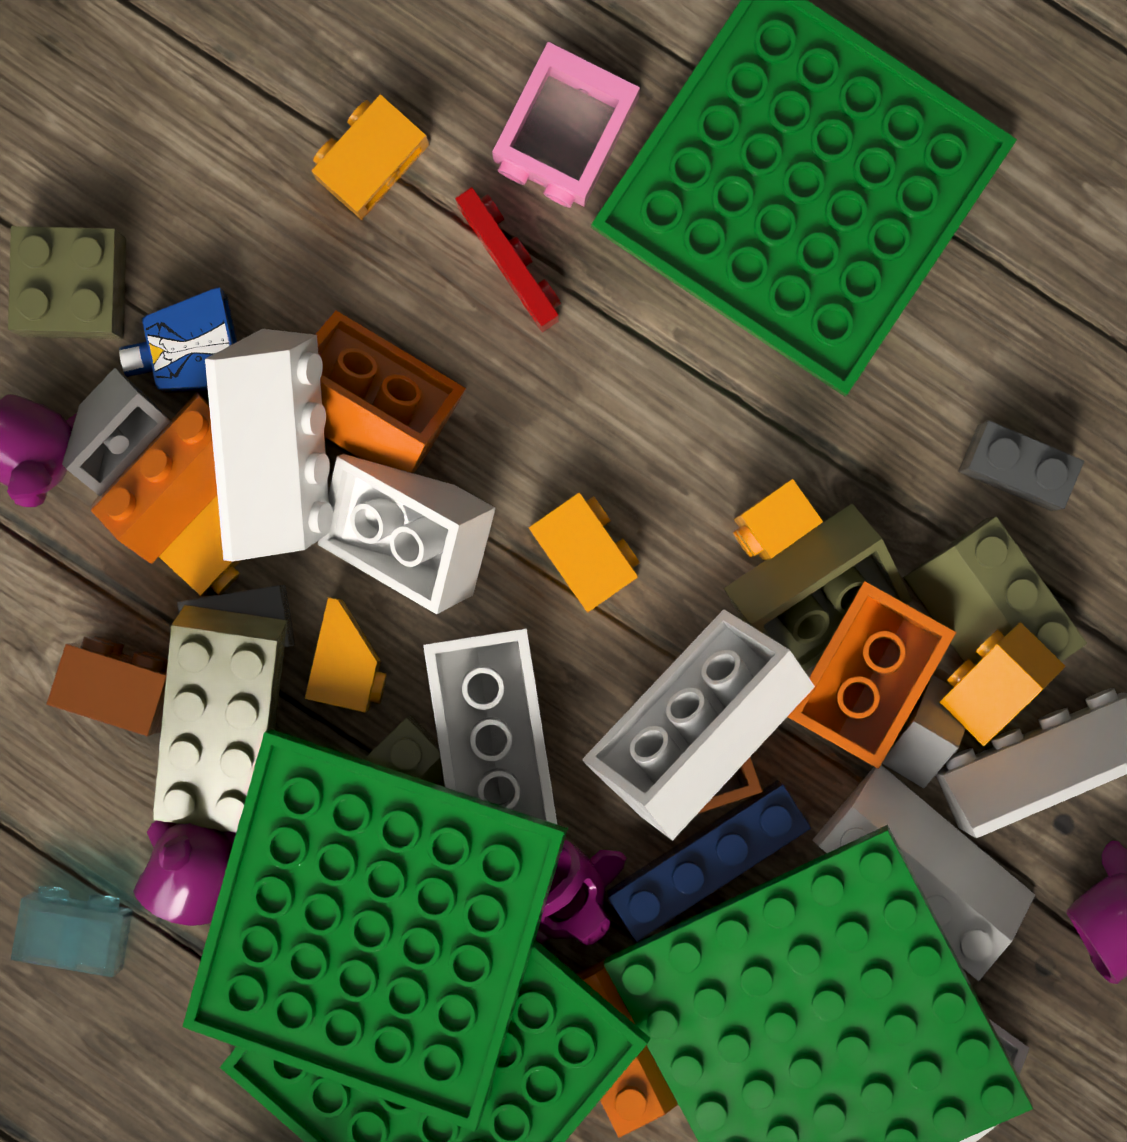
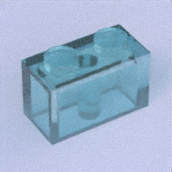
(72, 932)

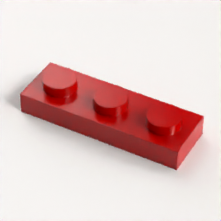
(510, 258)

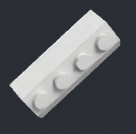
(269, 444)
(490, 721)
(699, 722)
(1038, 767)
(966, 888)

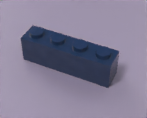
(707, 860)

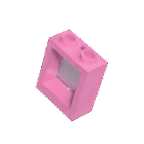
(565, 126)

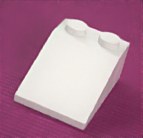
(408, 531)

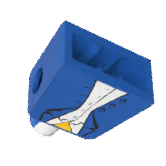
(180, 342)

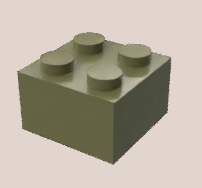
(67, 282)

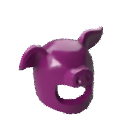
(31, 449)
(184, 872)
(578, 895)
(1102, 916)

